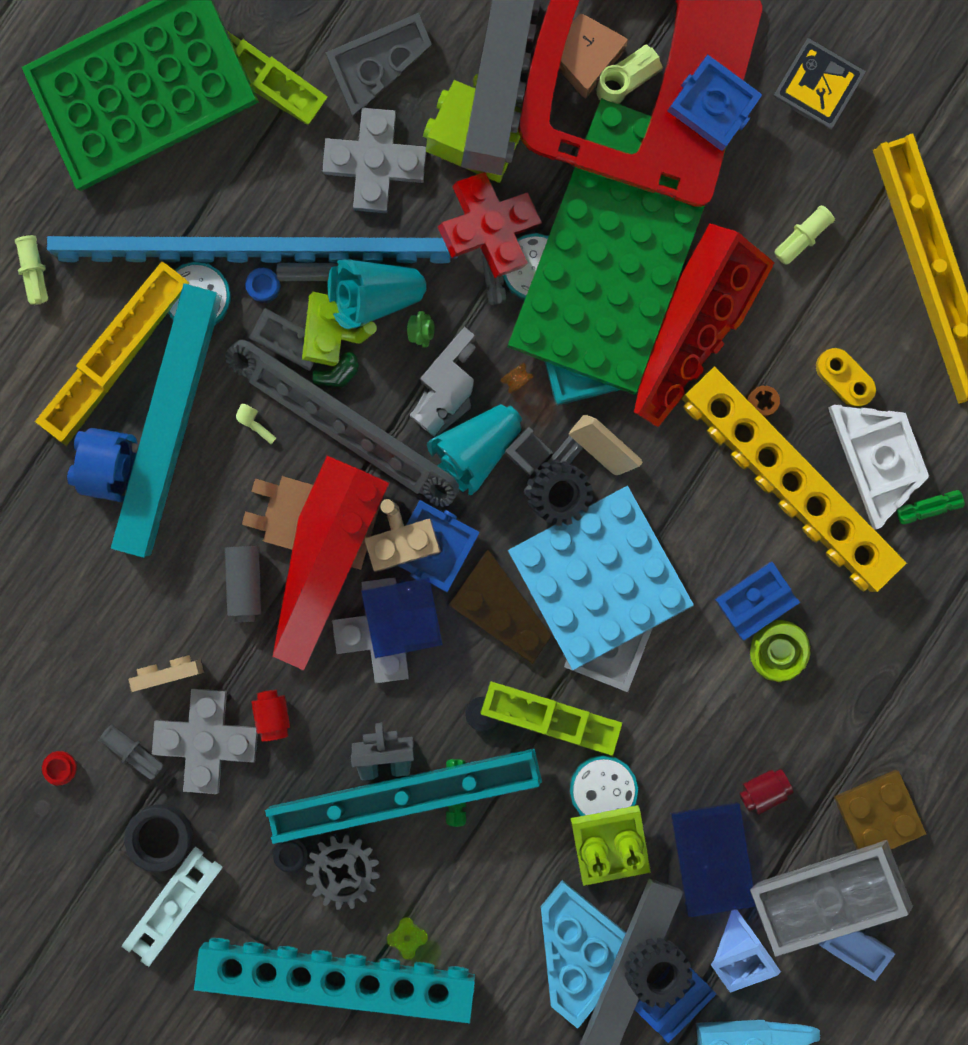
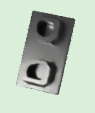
(381, 749)

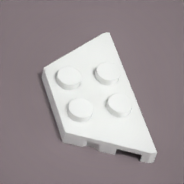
(880, 457)

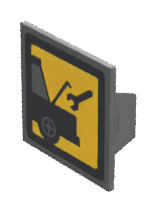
(819, 84)

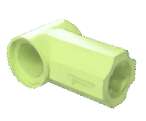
(629, 74)

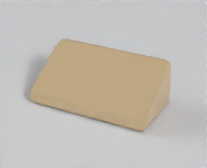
(604, 446)

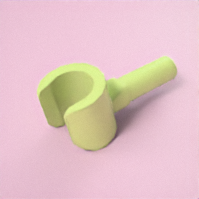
(246, 416)

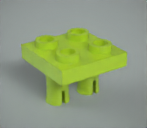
(610, 845)

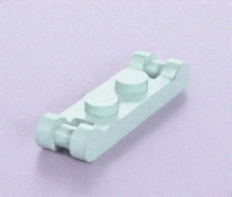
(171, 906)

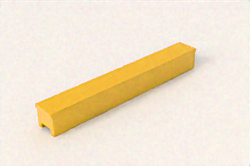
(928, 253)

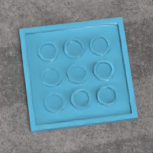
(600, 578)

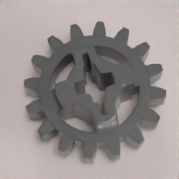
(329, 863)

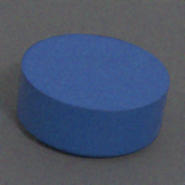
(263, 285)

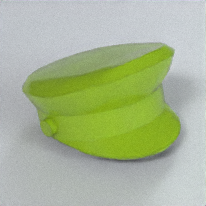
(780, 651)

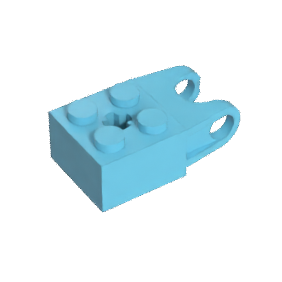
(755, 1033)

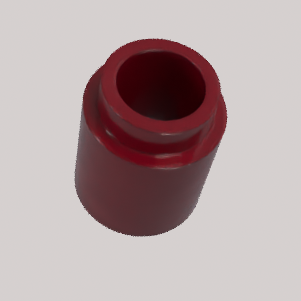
(766, 791)

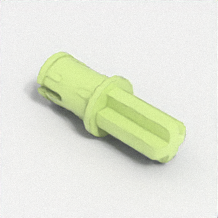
(804, 235)
(31, 269)

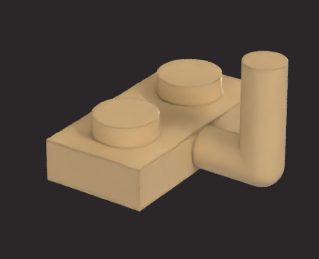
(402, 542)

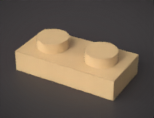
(179, 669)

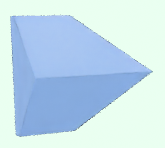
(741, 956)

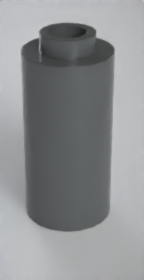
(243, 583)

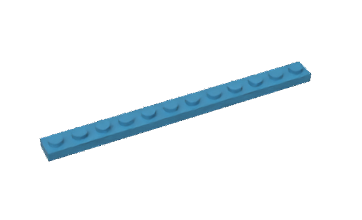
(240, 248)

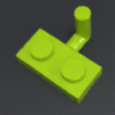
(325, 334)

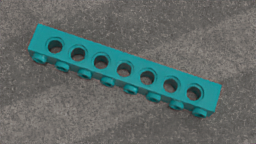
(215, 978)

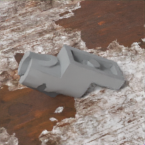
(447, 386)

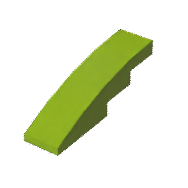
(278, 83)
(551, 718)

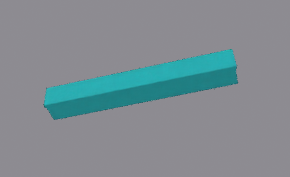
(166, 421)
(404, 796)

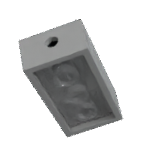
(831, 898)

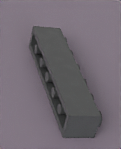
(500, 85)

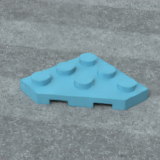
(578, 952)

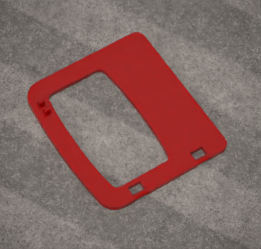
(669, 146)

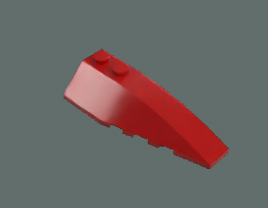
(705, 305)
(323, 553)

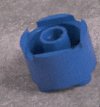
(102, 463)

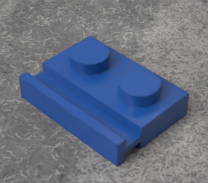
(757, 601)
(673, 1018)

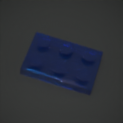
(713, 859)

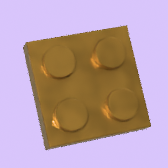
(880, 812)

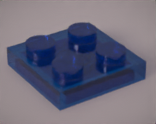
(402, 617)

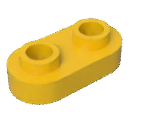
(843, 380)

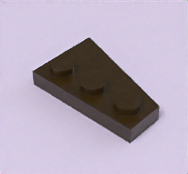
(500, 609)

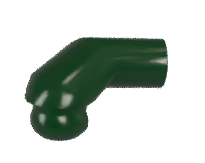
(340, 374)

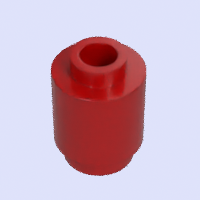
(271, 715)

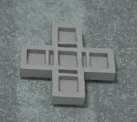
(374, 160)
(354, 636)
(204, 741)

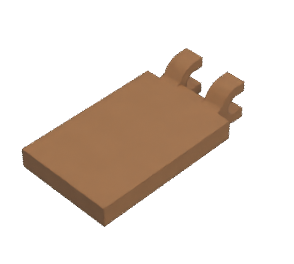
(283, 514)

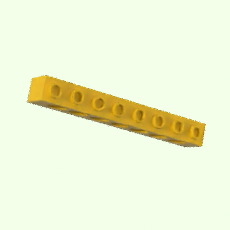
(882, 560)

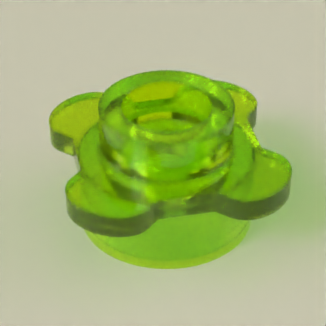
(417, 936)

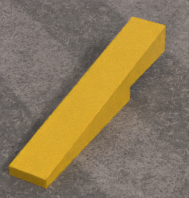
(111, 354)

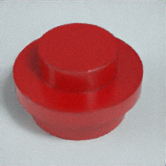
(59, 768)

